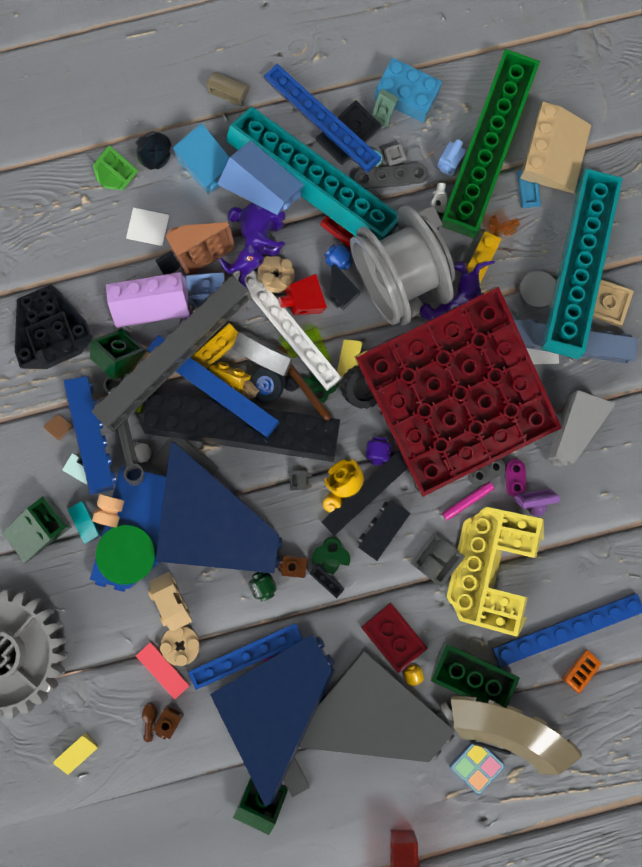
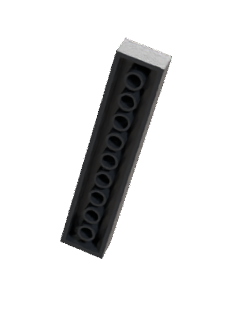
(214, 424)

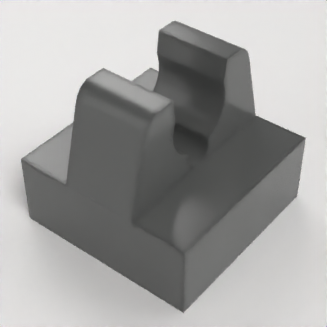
(298, 480)

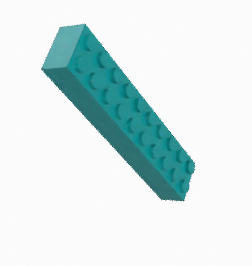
(323, 183)
(582, 264)

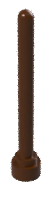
(307, 390)

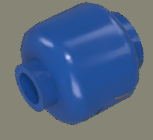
(339, 256)

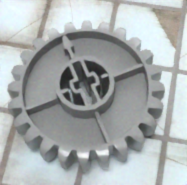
(32, 653)

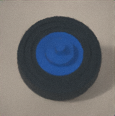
(268, 383)

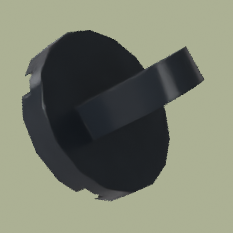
(153, 150)

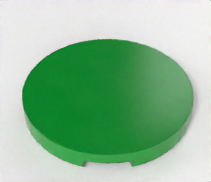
(125, 554)

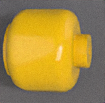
(332, 502)
(413, 675)

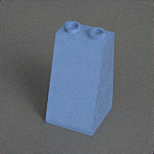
(260, 179)

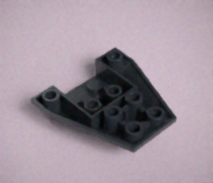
(48, 330)

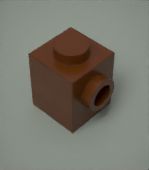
(293, 566)
(168, 722)

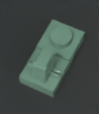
(384, 107)

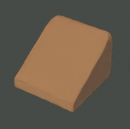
(58, 427)

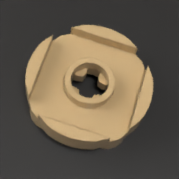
(282, 267)
(169, 646)

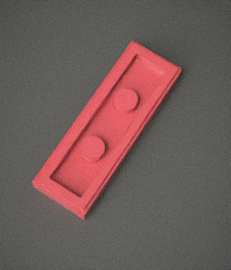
(162, 670)

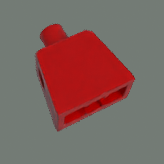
(304, 297)

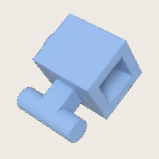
(451, 157)

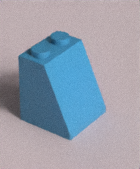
(202, 157)

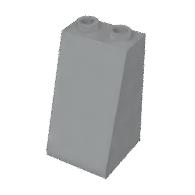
(579, 423)

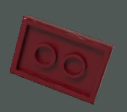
(394, 637)

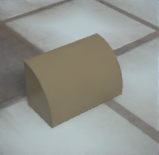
(227, 88)

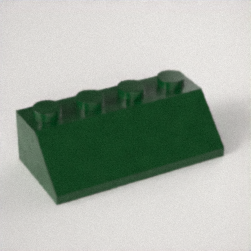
(473, 676)

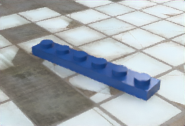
(245, 656)

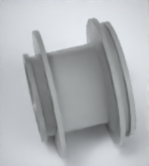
(404, 265)

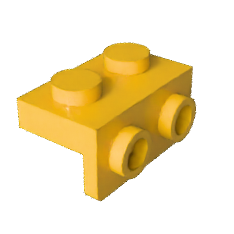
(231, 376)

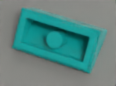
(83, 521)

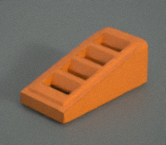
(567, 677)

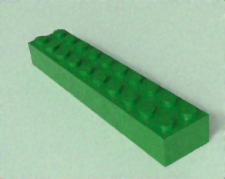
(489, 143)

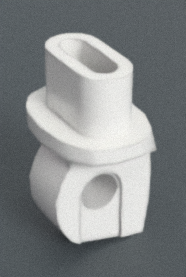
(441, 196)

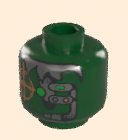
(262, 586)

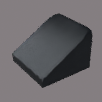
(168, 263)

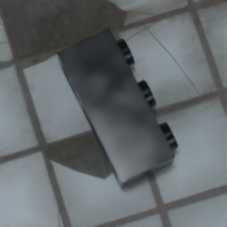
(383, 529)

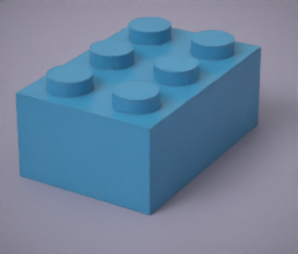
(413, 88)

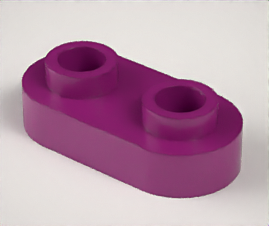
(513, 478)

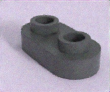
(487, 472)

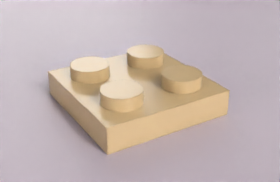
(612, 303)

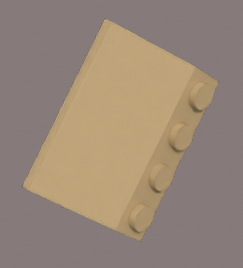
(556, 148)

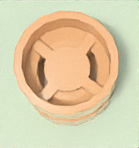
(108, 510)

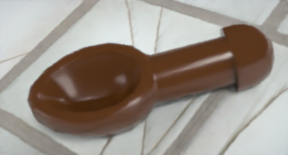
(149, 715)

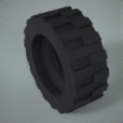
(349, 393)

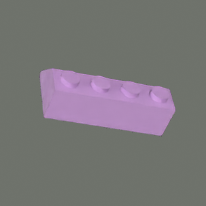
(148, 299)

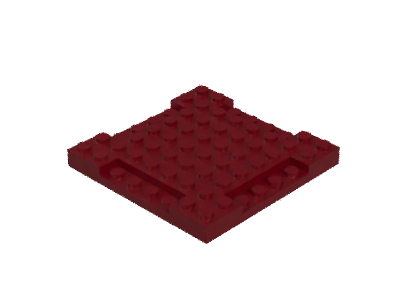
(459, 391)

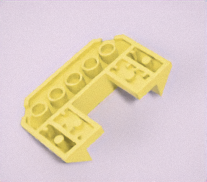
(473, 581)

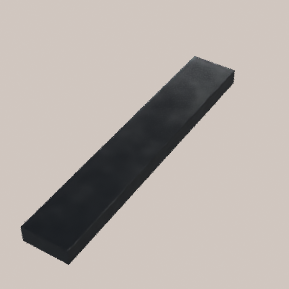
(369, 491)

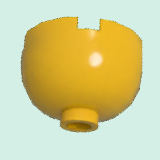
(345, 478)

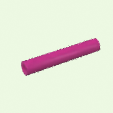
(468, 500)

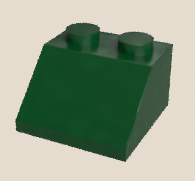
(116, 353)
(254, 812)

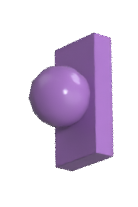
(537, 501)

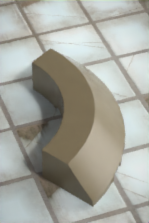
(514, 732)

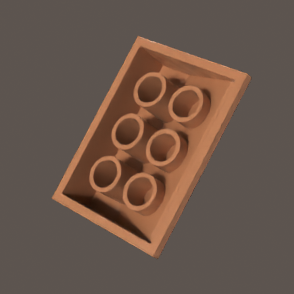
(200, 244)

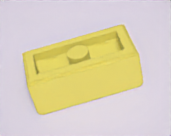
(349, 349)
(76, 754)

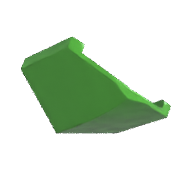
(113, 170)

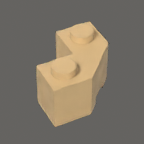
(167, 596)

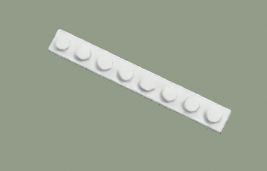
(291, 332)

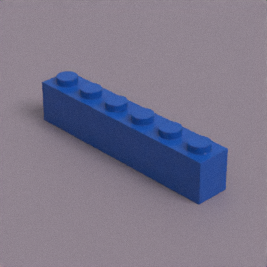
(89, 436)

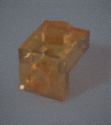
(507, 228)

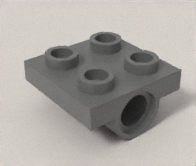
(437, 560)

